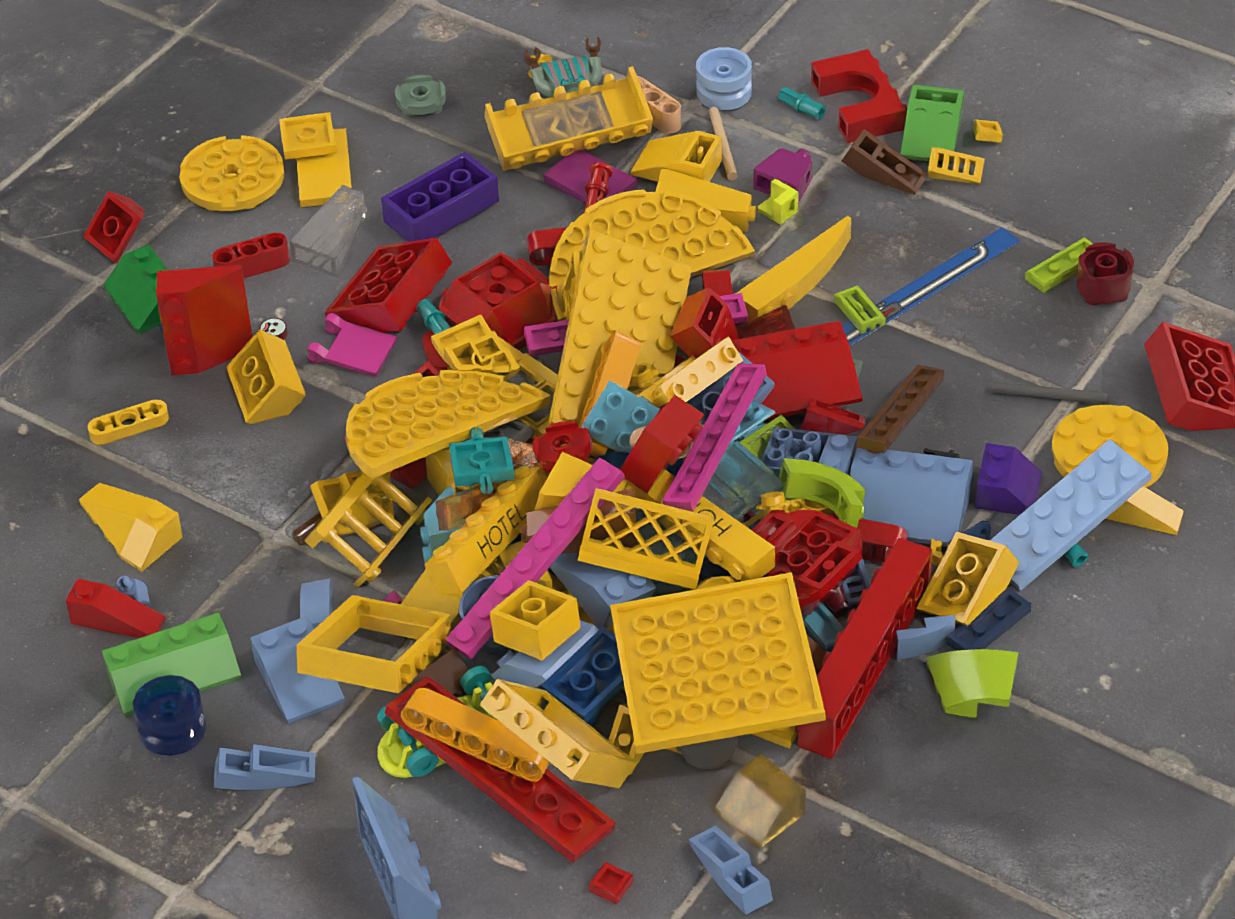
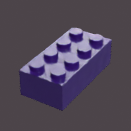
(440, 199)

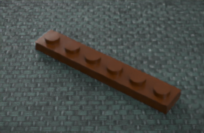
(900, 409)

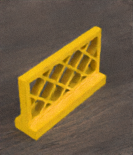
(644, 562)

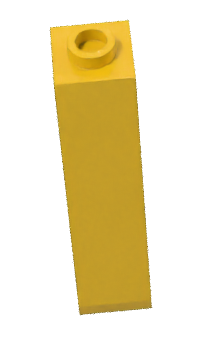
(733, 204)

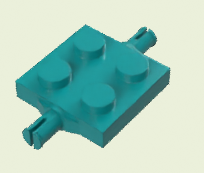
(481, 461)

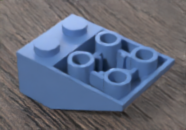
(818, 447)

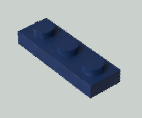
(991, 622)

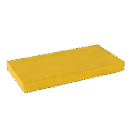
(324, 174)

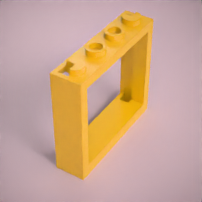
(319, 656)
(558, 734)

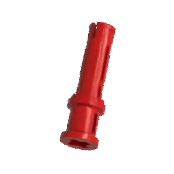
(597, 185)

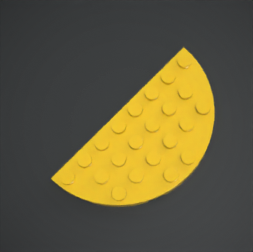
(657, 222)
(426, 414)

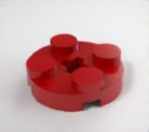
(548, 447)

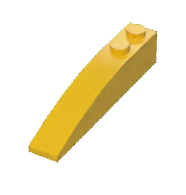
(797, 273)

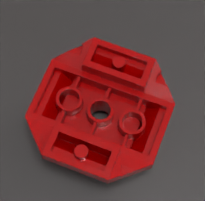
(505, 293)
(815, 550)

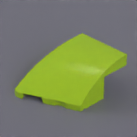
(973, 678)

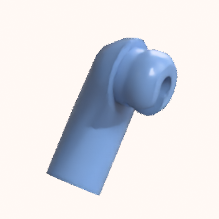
(133, 588)

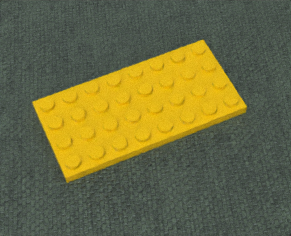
(623, 292)

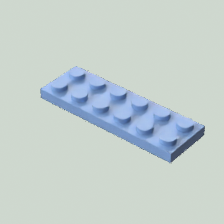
(1071, 510)

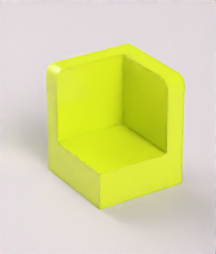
(781, 204)

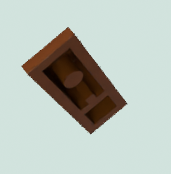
(883, 164)

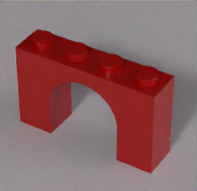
(861, 73)

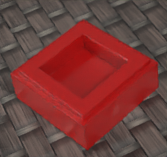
(610, 883)

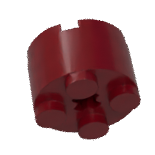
(1104, 274)

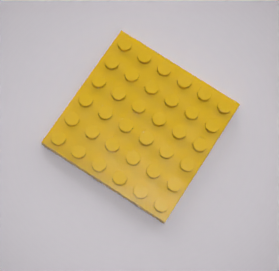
(716, 663)

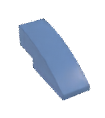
(263, 768)
(732, 869)

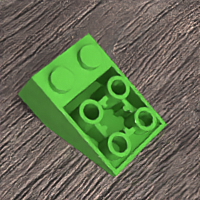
(931, 121)

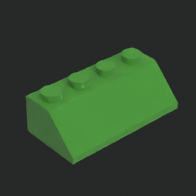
(190, 650)

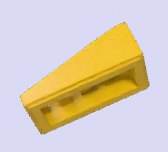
(951, 156)

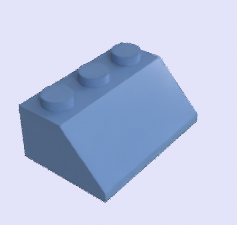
(533, 672)

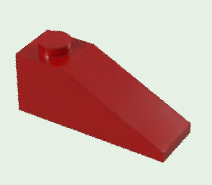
(109, 610)

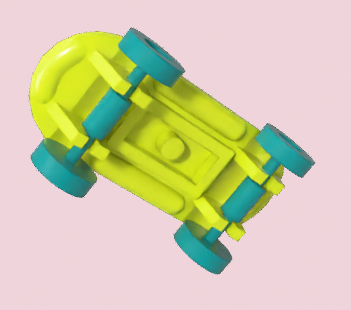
(406, 756)

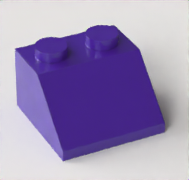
(1006, 480)

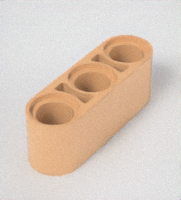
(664, 108)

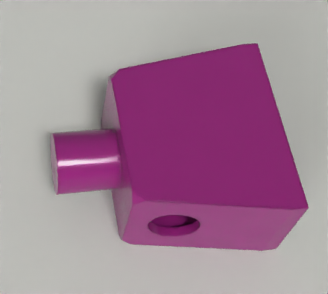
(787, 167)

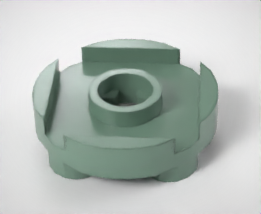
(429, 103)

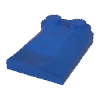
(588, 677)

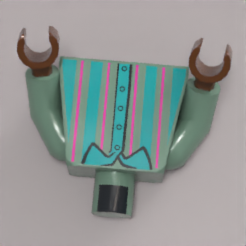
(566, 71)

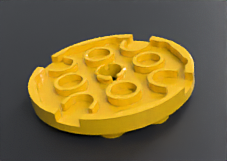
(206, 177)
(1092, 426)

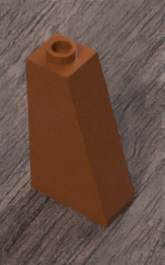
(537, 519)

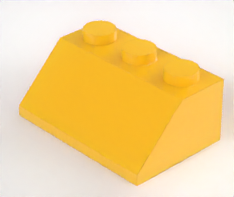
(265, 379)

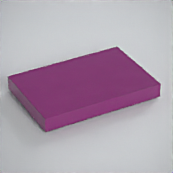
(573, 174)

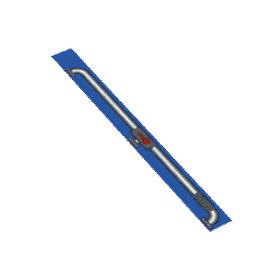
(937, 279)

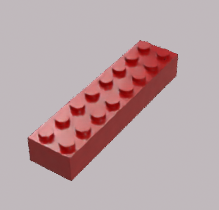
(867, 644)

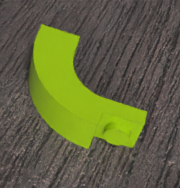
(823, 485)

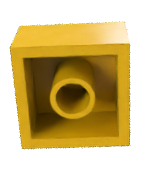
(535, 620)

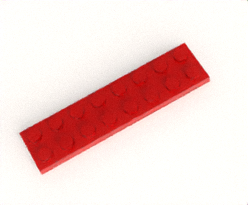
(544, 806)

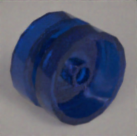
(169, 715)

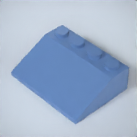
(915, 492)
(394, 856)

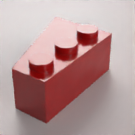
(662, 443)

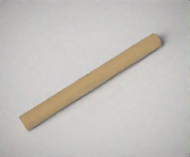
(726, 153)

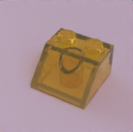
(761, 801)

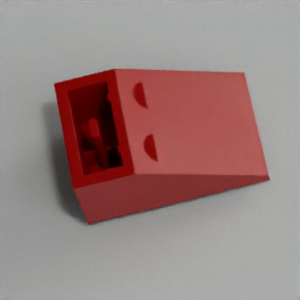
(703, 323)

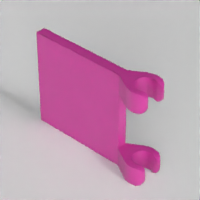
(354, 347)

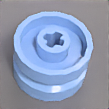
(724, 78)

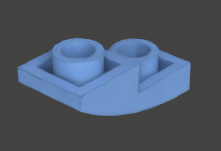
(316, 601)
(924, 640)

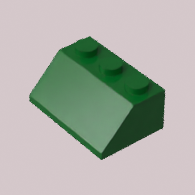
(134, 287)

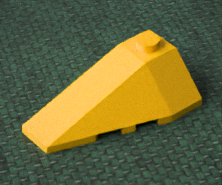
(133, 523)

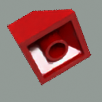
(114, 225)
(831, 419)

